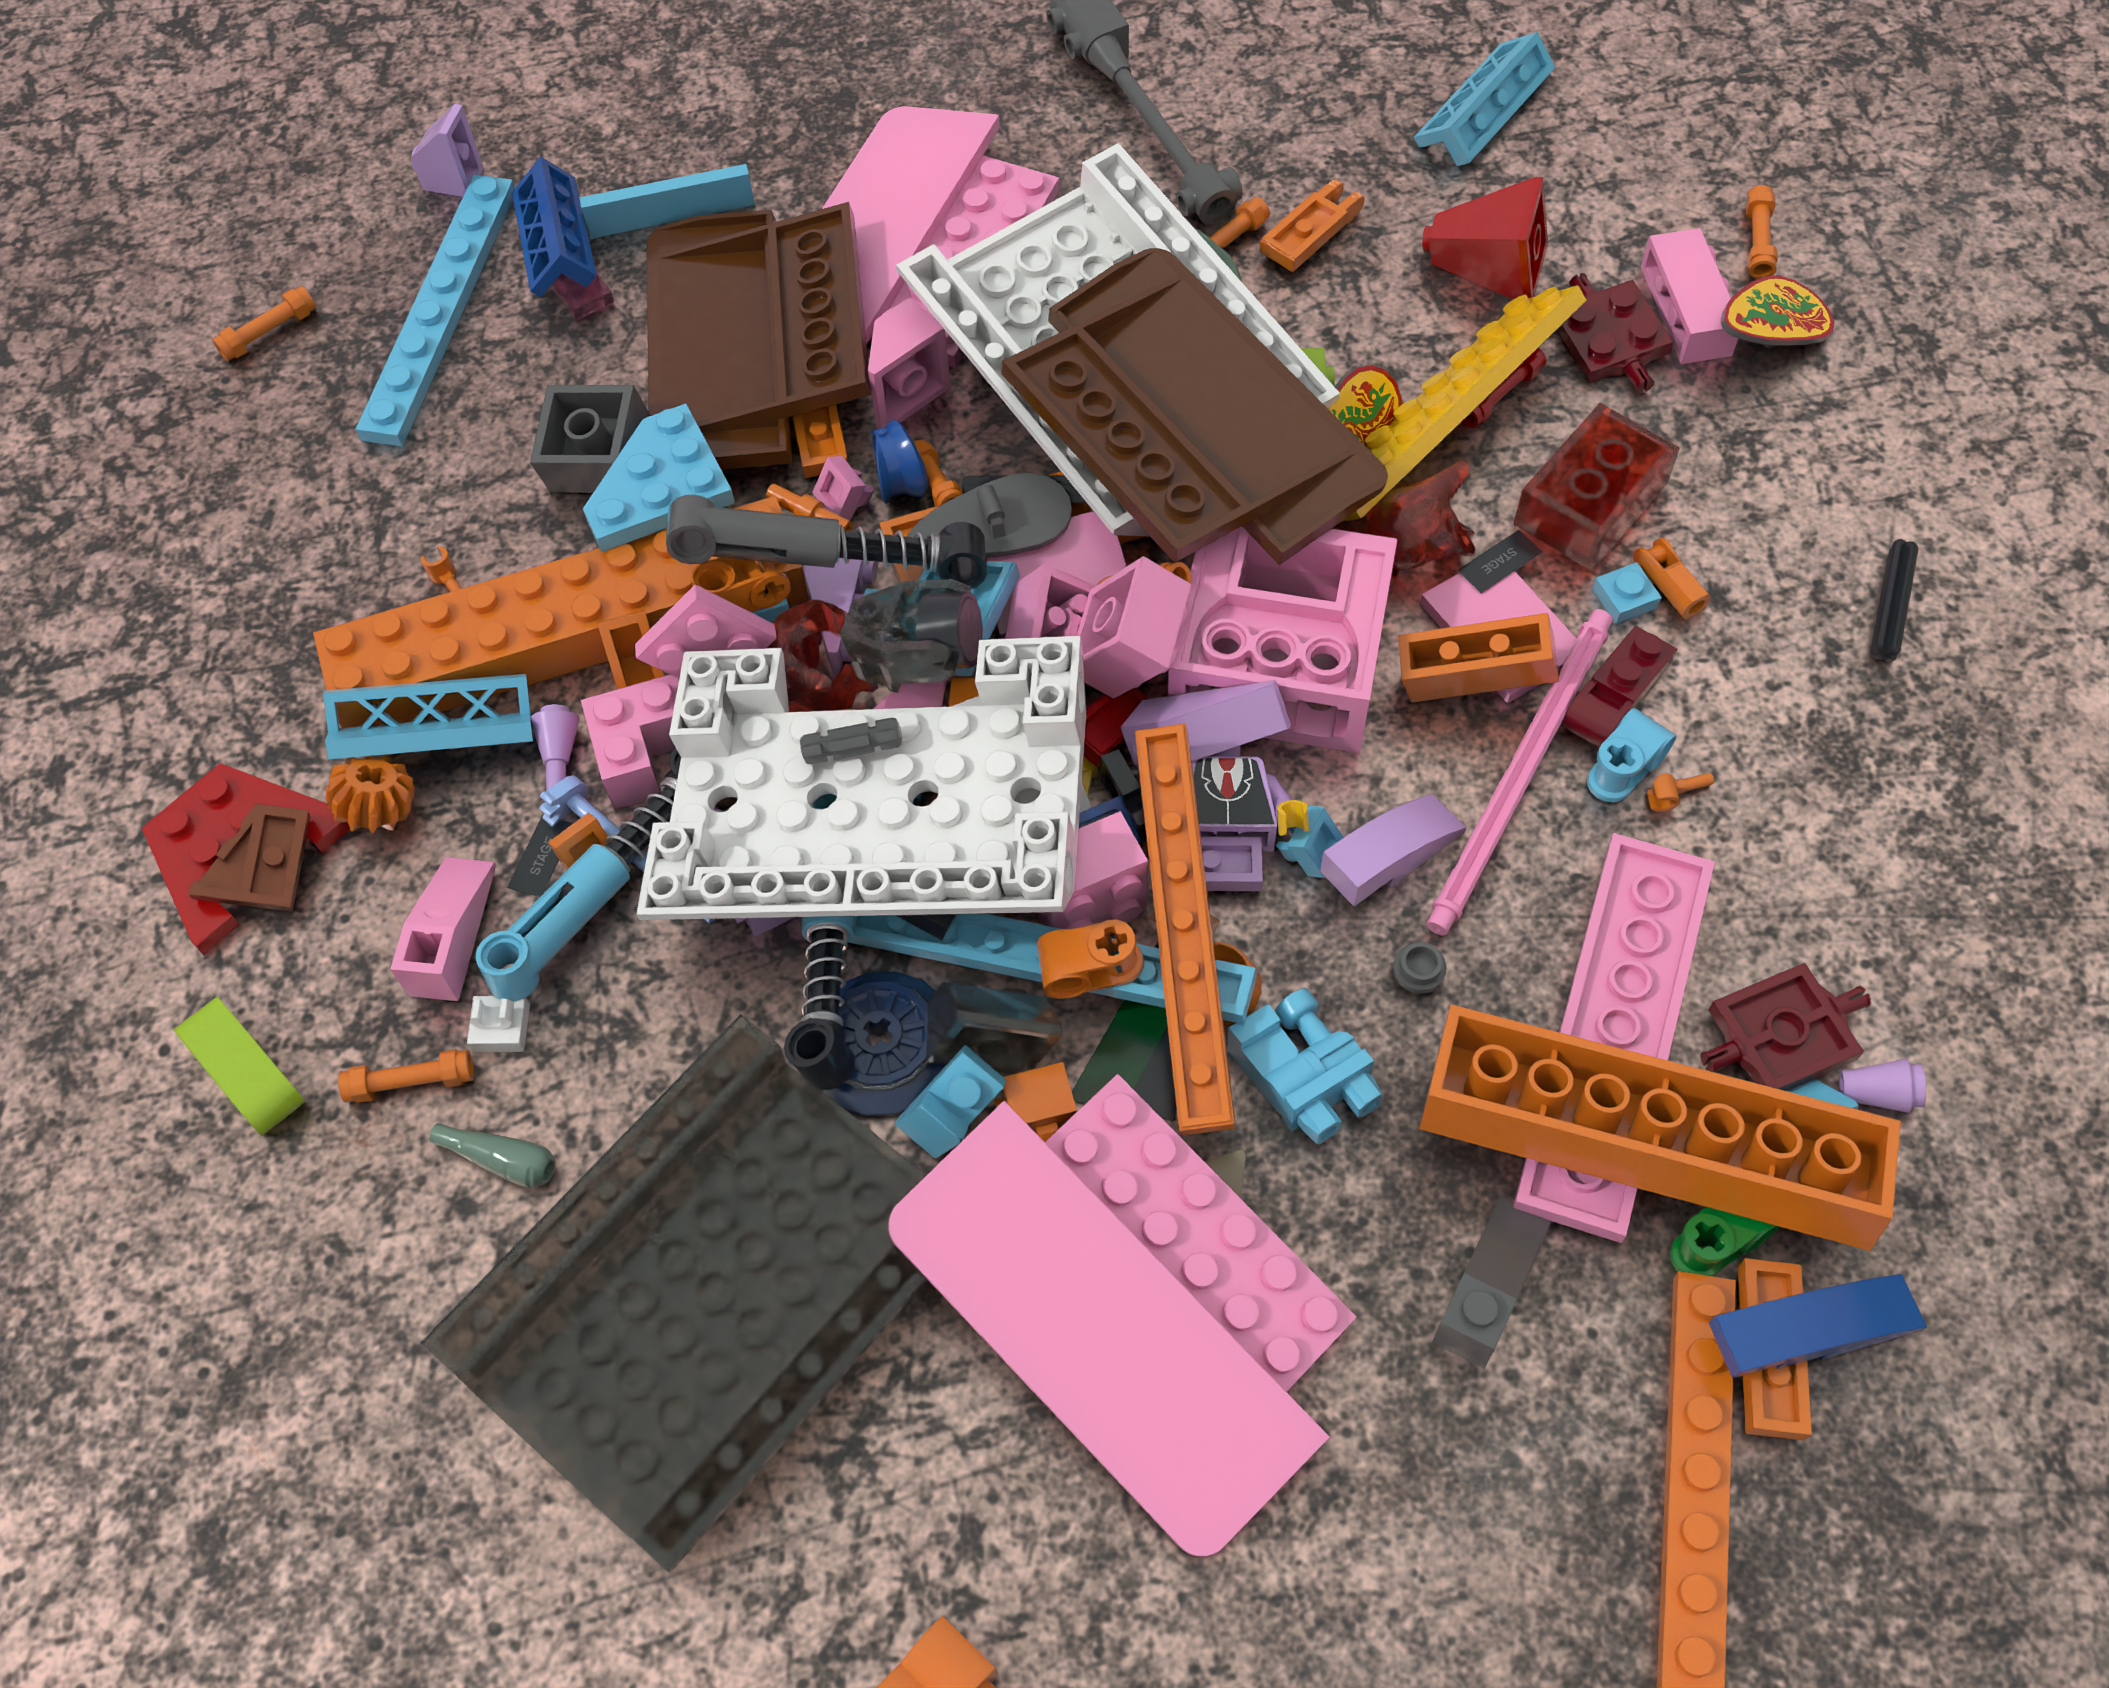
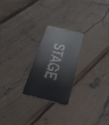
(1499, 561)
(538, 860)

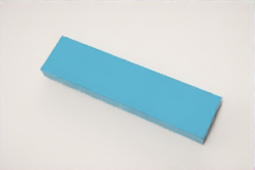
(667, 201)

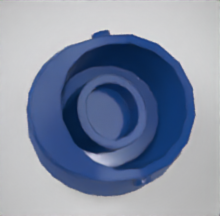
(898, 462)

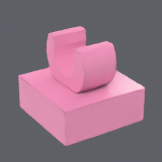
(841, 487)

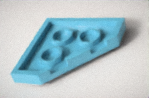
(655, 467)

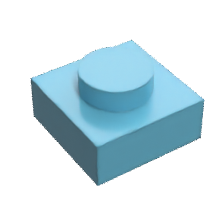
(1626, 593)

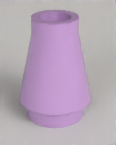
(1886, 1085)

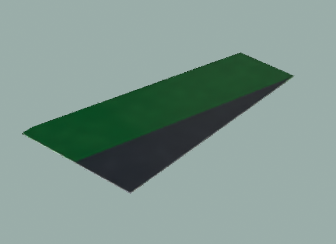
(1139, 1052)

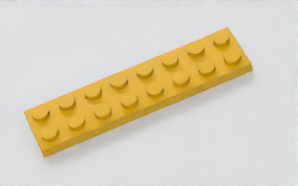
(1467, 382)

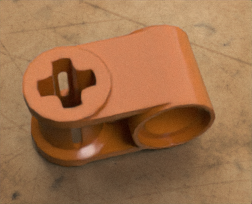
(743, 582)
(1084, 958)

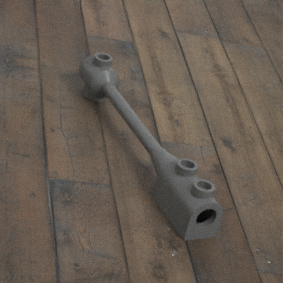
(1102, 37)

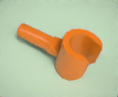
(442, 570)
(1666, 790)

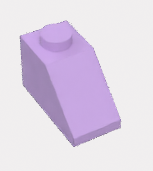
(447, 154)

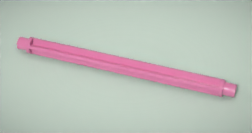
(1517, 777)

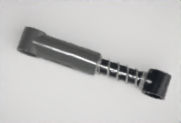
(701, 531)

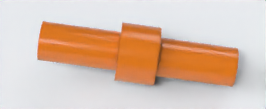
(804, 505)

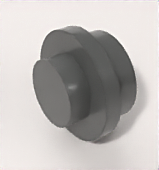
(1419, 967)

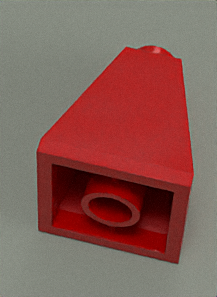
(1494, 239)

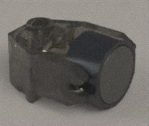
(886, 623)

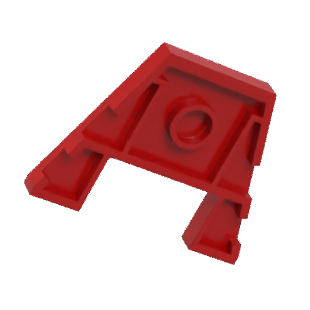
(198, 825)

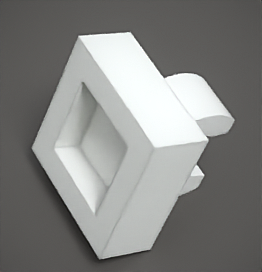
(498, 1024)

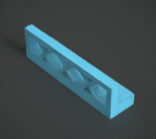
(1488, 98)
(430, 734)

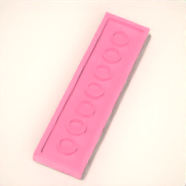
(1627, 998)

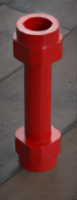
(1525, 371)

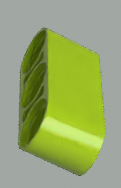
(239, 1066)

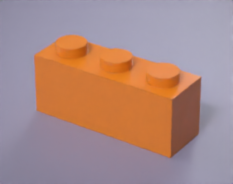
(1478, 657)

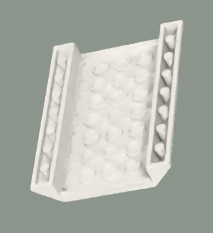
(1001, 292)

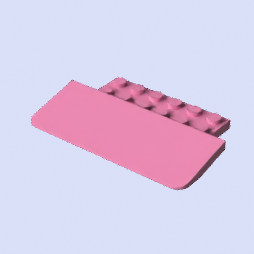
(926, 185)
(1132, 1304)

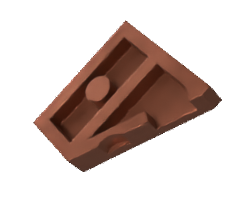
(260, 862)

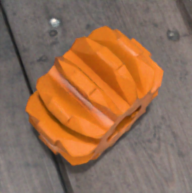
(370, 793)

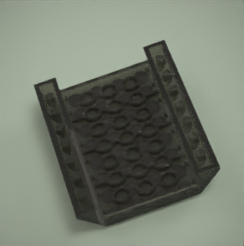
(692, 1293)

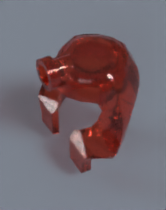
(1423, 520)
(800, 639)

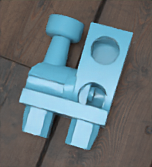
(1305, 1082)

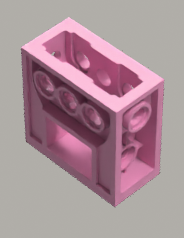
(1297, 623)

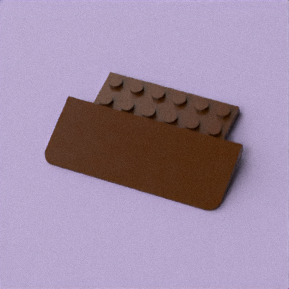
(755, 325)
(1191, 414)

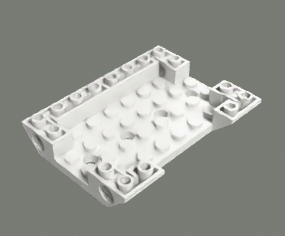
(872, 846)

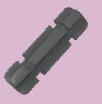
(851, 741)

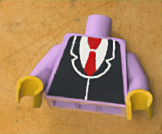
(1243, 800)

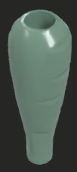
(502, 1155)

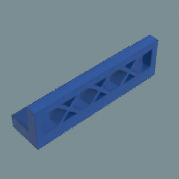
(552, 227)

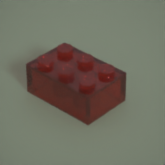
(1595, 486)

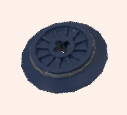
(889, 1073)

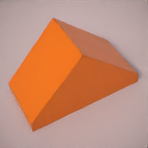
(619, 641)

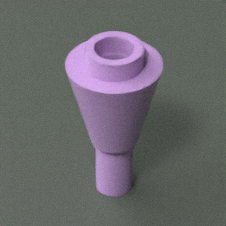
(555, 735)

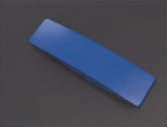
(1816, 1324)

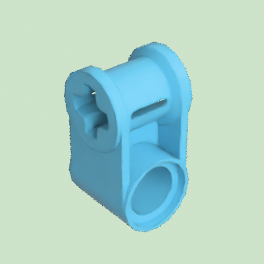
(1628, 756)

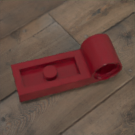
(1618, 685)

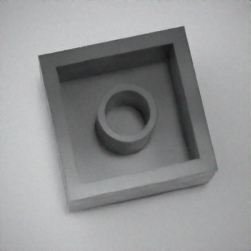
(583, 433)

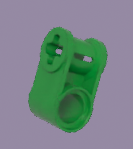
(1724, 1238)

